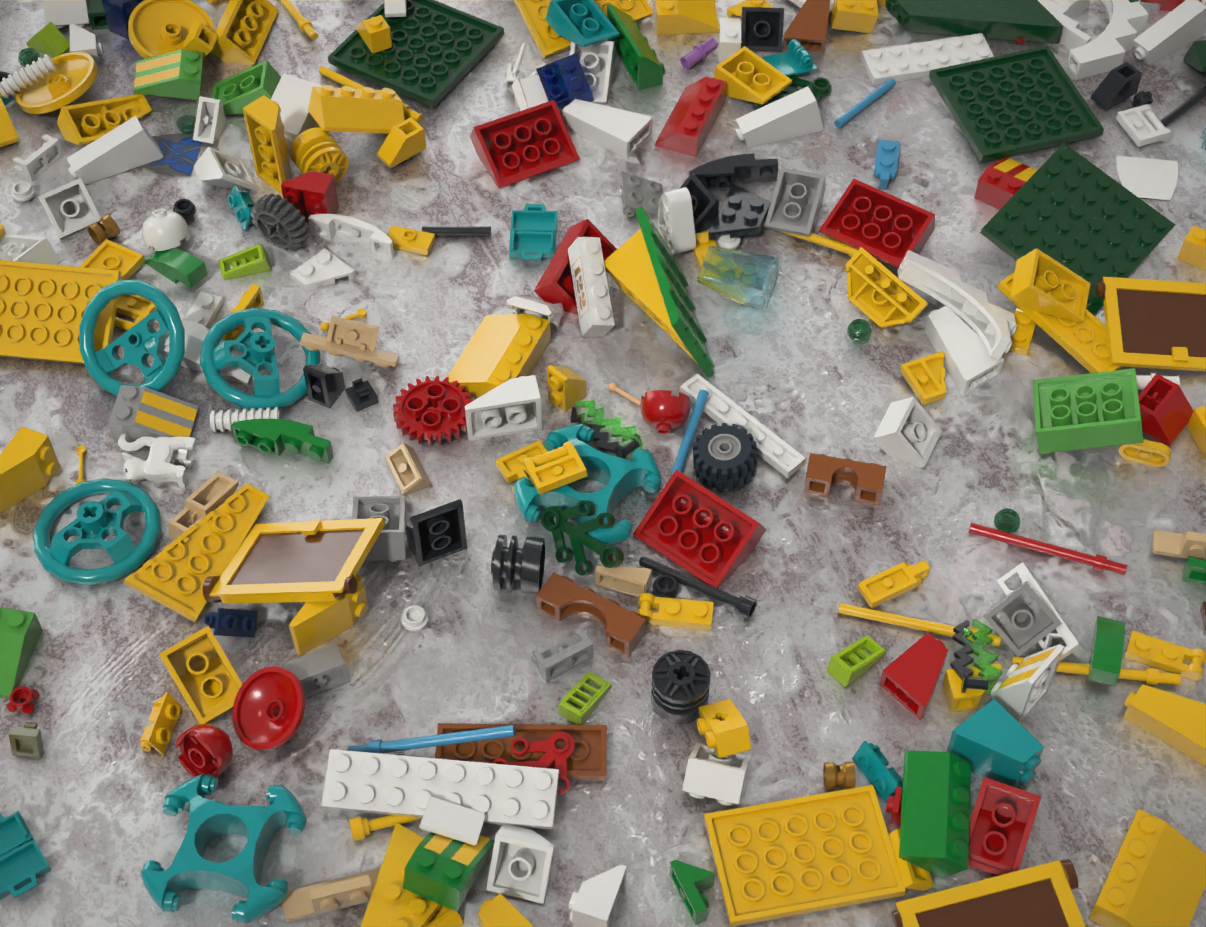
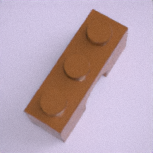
(864, 477)

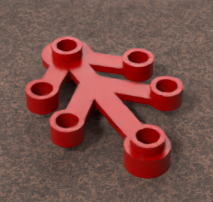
(551, 754)

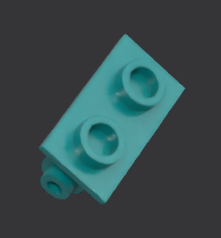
(241, 205)
(873, 766)

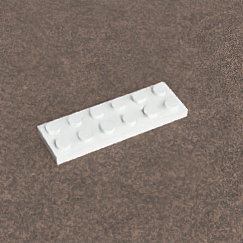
(917, 59)

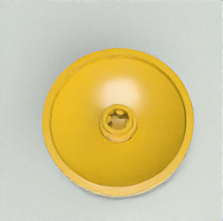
(163, 25)
(73, 78)

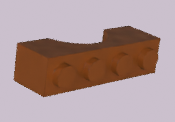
(564, 598)

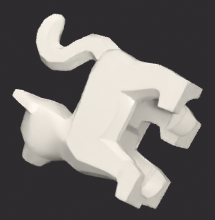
(161, 459)

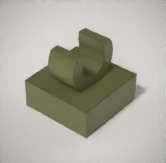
(26, 741)

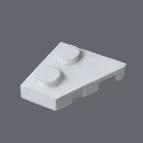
(321, 271)

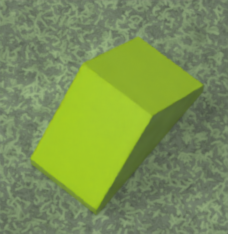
(49, 41)

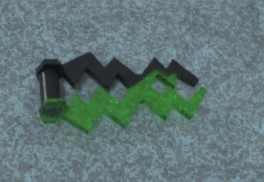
(628, 433)
(988, 672)

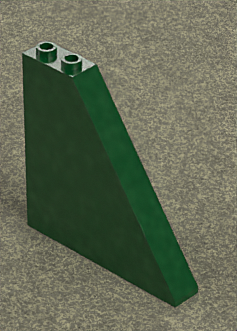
(990, 17)

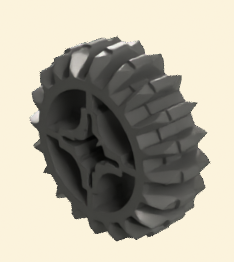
(280, 222)

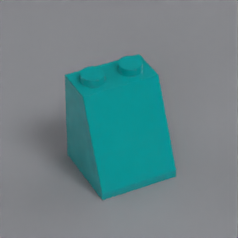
(997, 746)

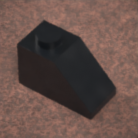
(323, 384)

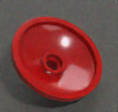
(258, 707)

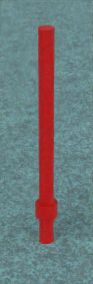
(1098, 562)

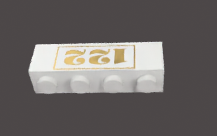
(590, 287)

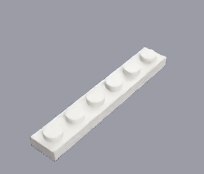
(724, 410)

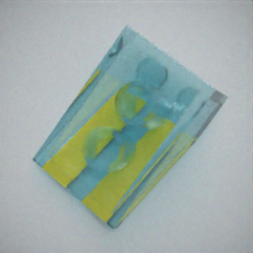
(740, 276)

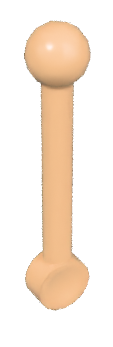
(614, 388)

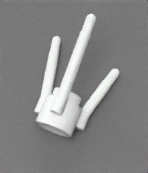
(512, 76)

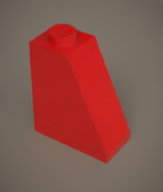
(915, 674)

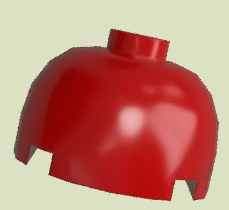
(664, 411)
(205, 750)

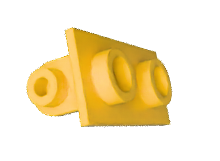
(164, 719)

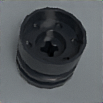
(518, 564)
(680, 686)

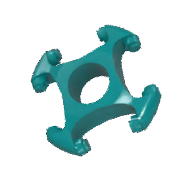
(613, 472)
(236, 876)

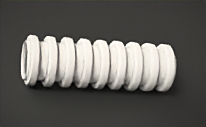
(27, 76)
(223, 420)

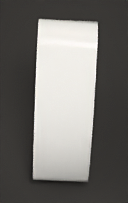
(677, 220)

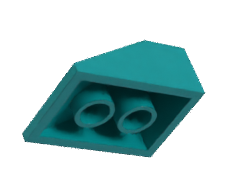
(580, 22)

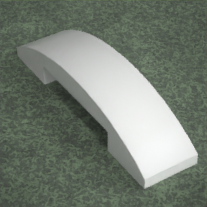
(352, 228)

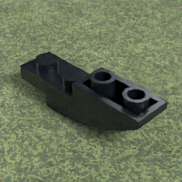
(740, 168)

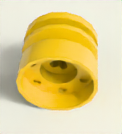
(319, 152)

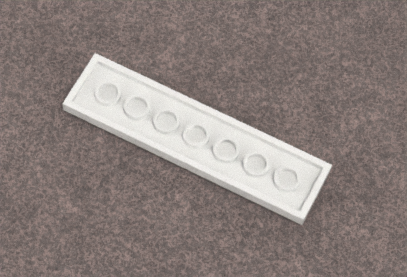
(406, 783)

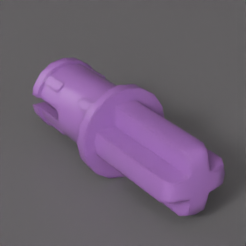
(699, 53)

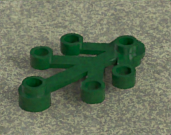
(819, 87)
(579, 536)

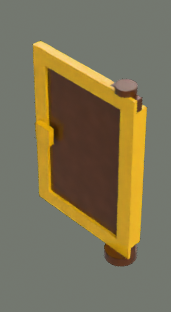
(1155, 323)
(296, 562)
(1017, 899)

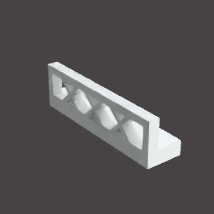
(1065, 632)

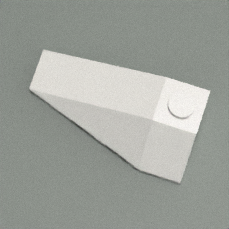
(194, 336)

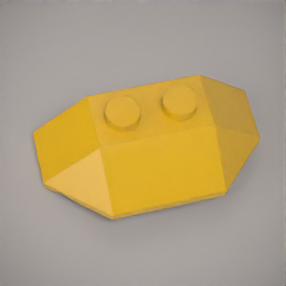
(880, 292)

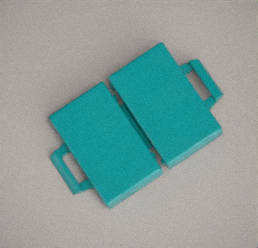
(533, 233)
(19, 857)

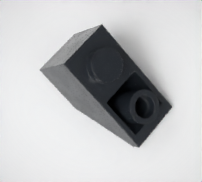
(1117, 86)

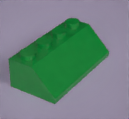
(635, 51)
(935, 812)

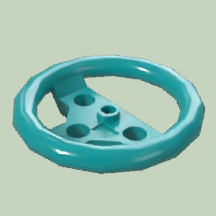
(137, 341)
(258, 354)
(92, 527)

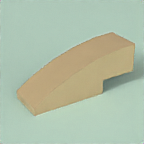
(201, 502)

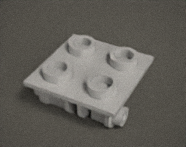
(639, 193)

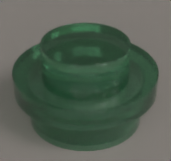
(28, 55)
(186, 124)
(859, 330)
(1007, 520)

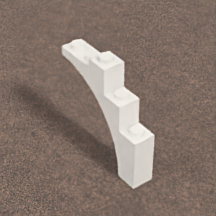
(1110, 46)
(971, 304)

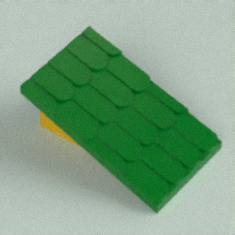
(657, 285)

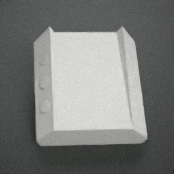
(529, 93)
(527, 305)

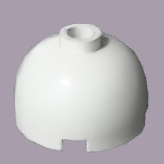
(164, 230)

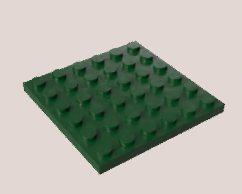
(428, 50)
(1015, 103)
(1079, 221)

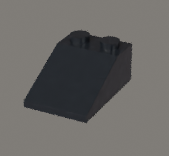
(437, 533)

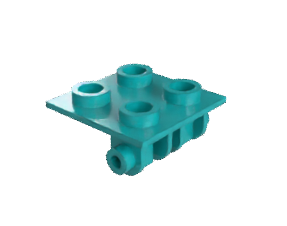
(794, 61)

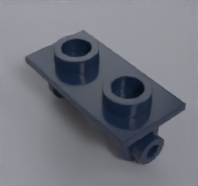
(232, 622)

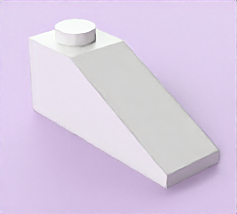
(729, 37)

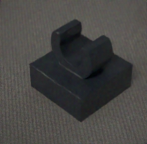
(361, 395)

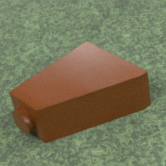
(809, 26)

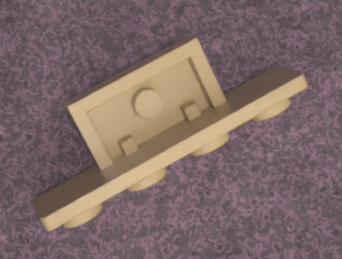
(352, 340)
(1179, 545)
(329, 895)

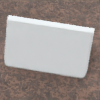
(452, 821)

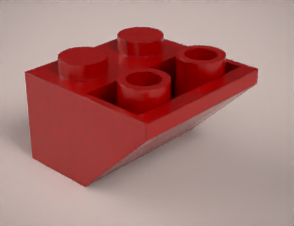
(312, 193)
(1163, 410)

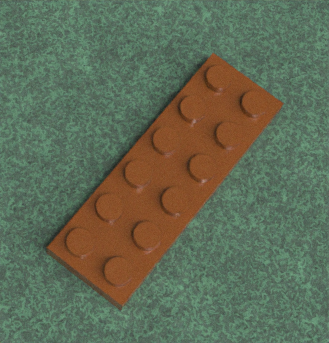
(585, 763)

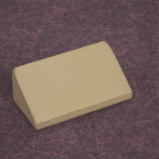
(407, 469)

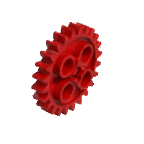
(432, 410)

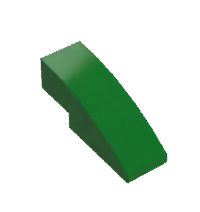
(177, 266)
(1106, 651)

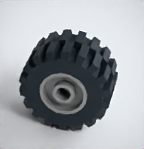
(725, 457)

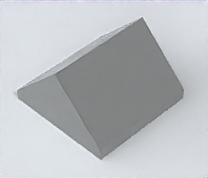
(1022, 618)

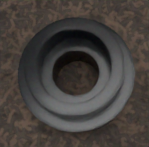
(1142, 98)
(185, 208)
(665, 581)

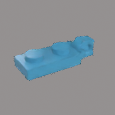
(886, 161)

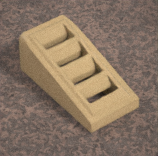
(624, 579)

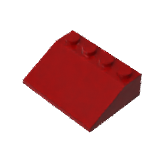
(524, 144)
(878, 223)
(699, 530)

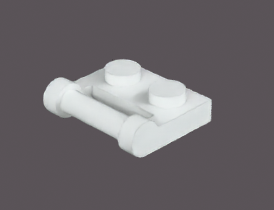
(1137, 125)

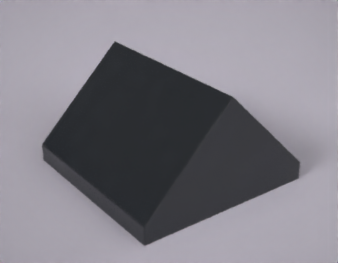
(762, 28)
(704, 203)

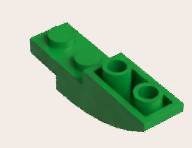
(278, 434)

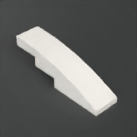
(1071, 35)

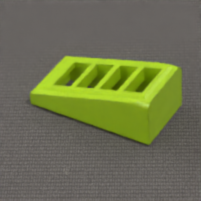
(258, 262)
(844, 671)
(580, 716)

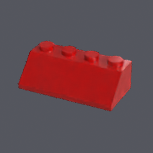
(693, 116)
(557, 280)

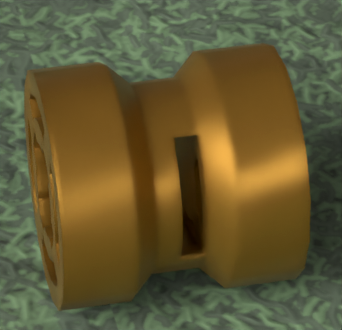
(103, 230)
(838, 776)

